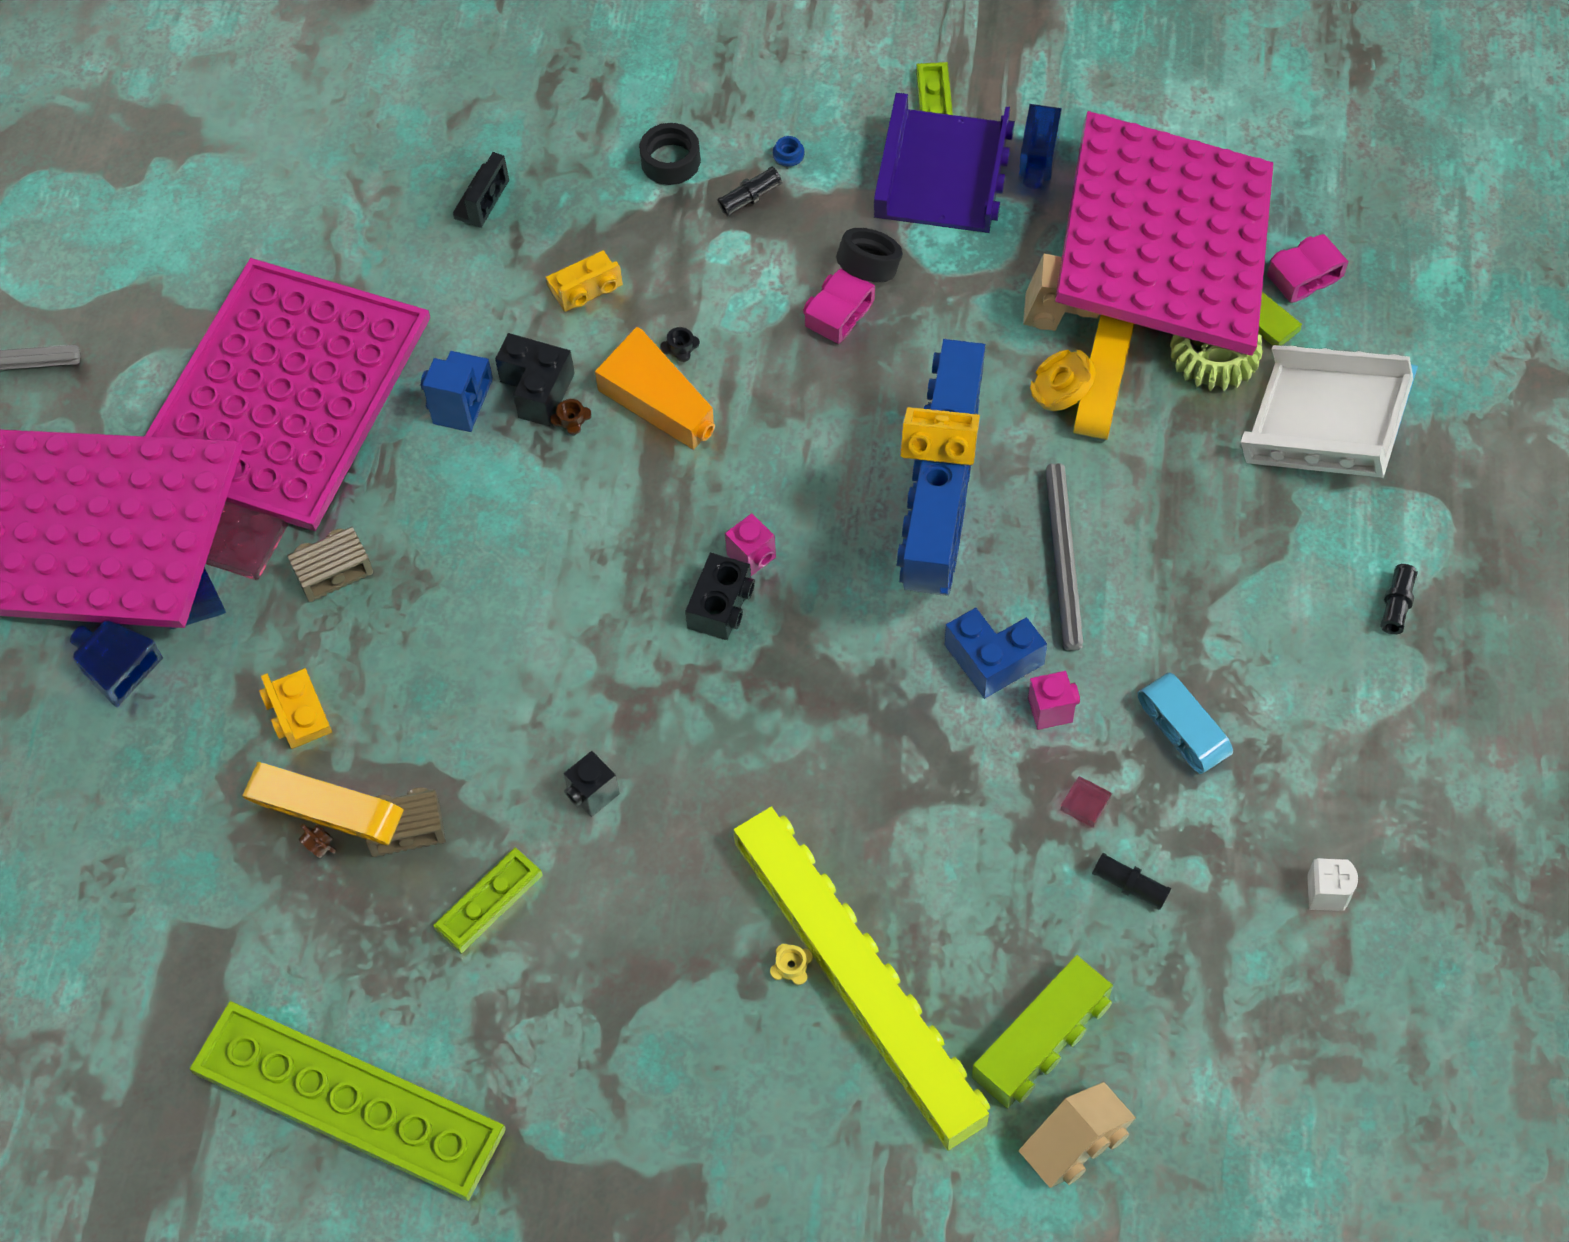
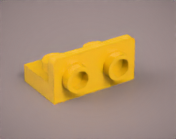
(585, 280)
(939, 436)
(297, 708)

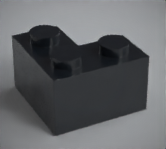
(538, 372)

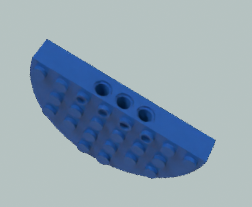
(940, 491)

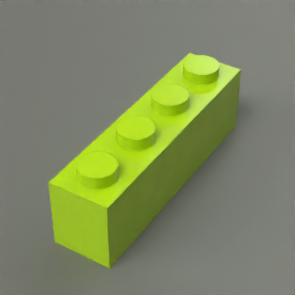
(1042, 1032)

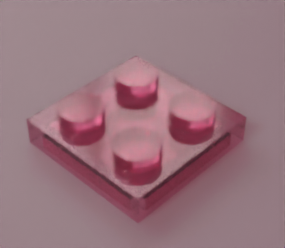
(245, 540)

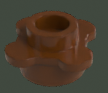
(568, 408)
(316, 840)

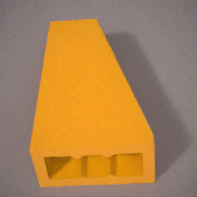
(655, 390)

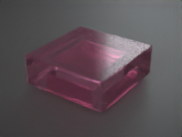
(1086, 801)

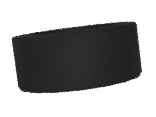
(671, 172)
(869, 254)

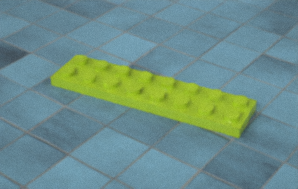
(349, 1100)

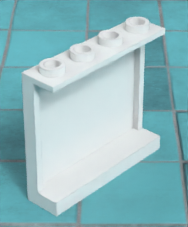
(1330, 411)

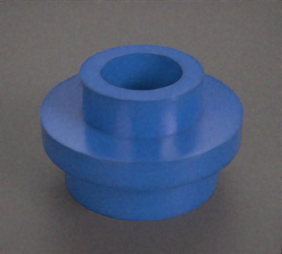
(788, 151)

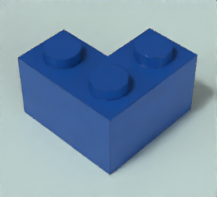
(456, 389)
(993, 658)

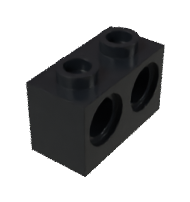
(713, 595)

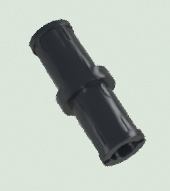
(749, 191)
(1399, 599)
(1131, 881)

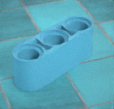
(1185, 723)

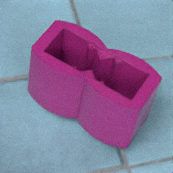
(1307, 268)
(838, 305)

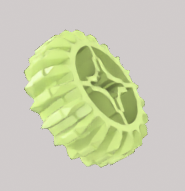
(1213, 364)

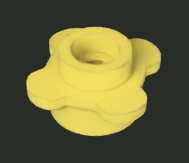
(787, 953)

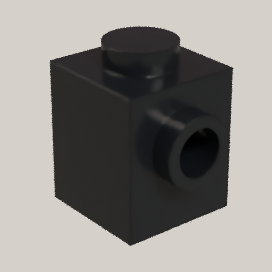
(591, 784)

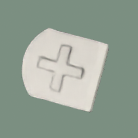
(1331, 884)

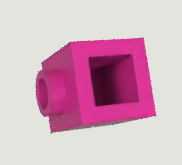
(751, 543)
(1052, 699)

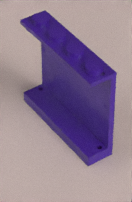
(942, 168)

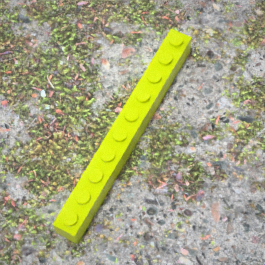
(862, 979)

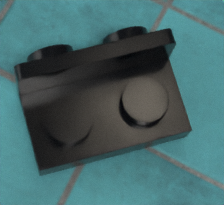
(483, 191)

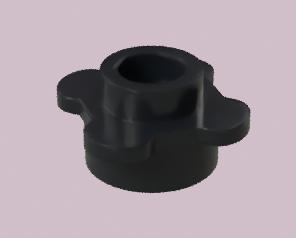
(676, 337)

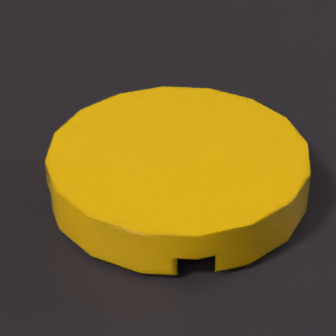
(1063, 380)

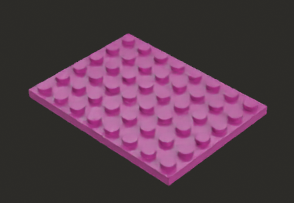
(1167, 233)
(296, 380)
(108, 524)

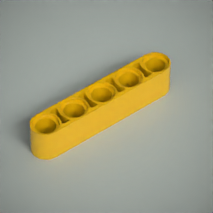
(1109, 358)
(323, 803)

